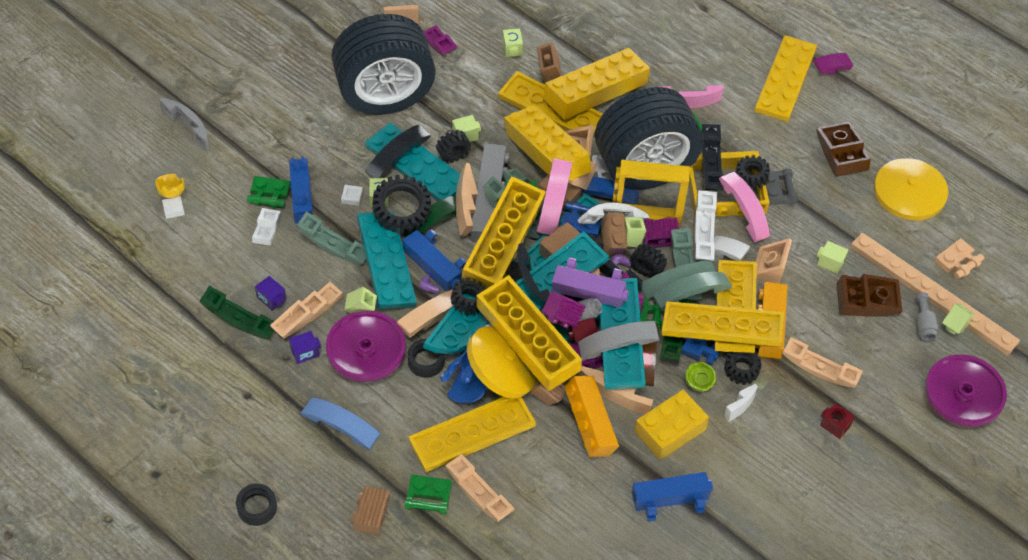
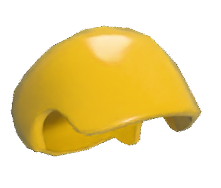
(169, 186)

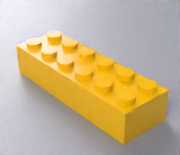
(596, 83)
(545, 141)
(504, 232)
(529, 333)

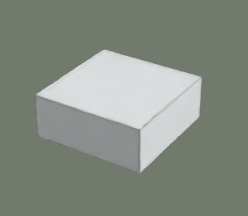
(352, 195)
(173, 207)

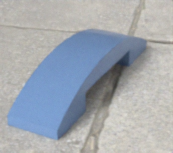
(341, 420)

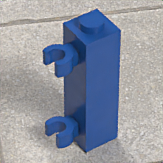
(300, 187)
(431, 260)
(670, 492)

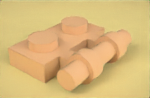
(956, 254)

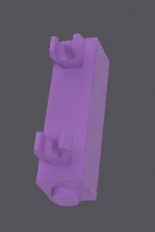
(588, 285)

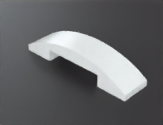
(601, 210)
(704, 226)

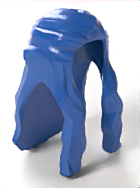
(467, 385)

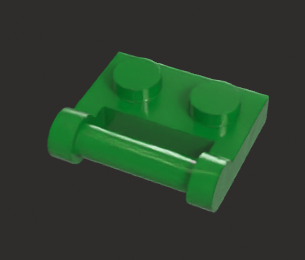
(428, 488)

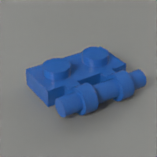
(572, 219)
(697, 347)

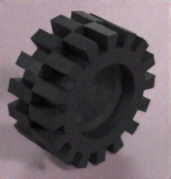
(453, 146)
(753, 164)
(648, 260)
(466, 287)
(739, 374)

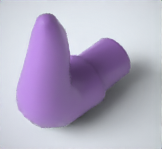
(618, 258)
(427, 287)

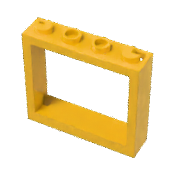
(728, 161)
(655, 172)

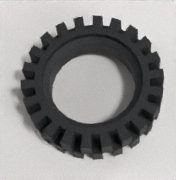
(397, 222)

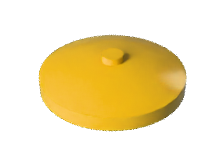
(911, 189)
(498, 364)

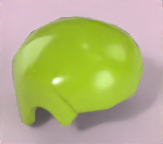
(700, 376)

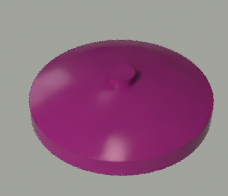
(365, 346)
(965, 390)

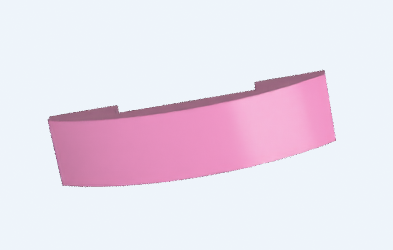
(702, 98)
(554, 196)
(749, 204)

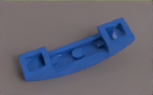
(605, 187)

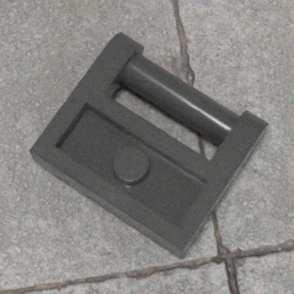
(775, 191)

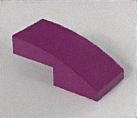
(438, 41)
(830, 63)

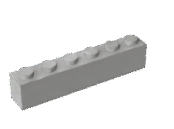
(492, 164)

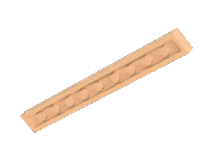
(938, 295)

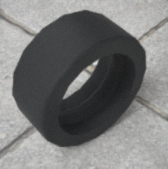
(424, 370)
(250, 491)

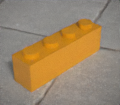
(773, 298)
(591, 416)

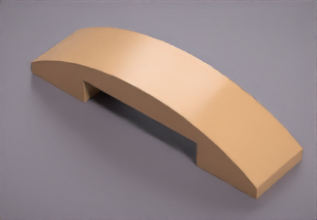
(821, 367)
(478, 490)

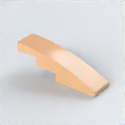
(465, 197)
(308, 310)
(426, 314)
(622, 397)

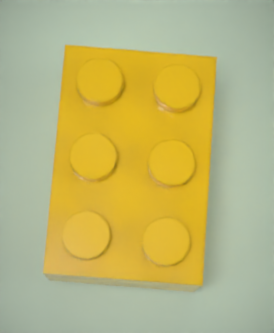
(671, 424)

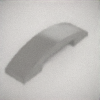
(176, 110)
(617, 337)

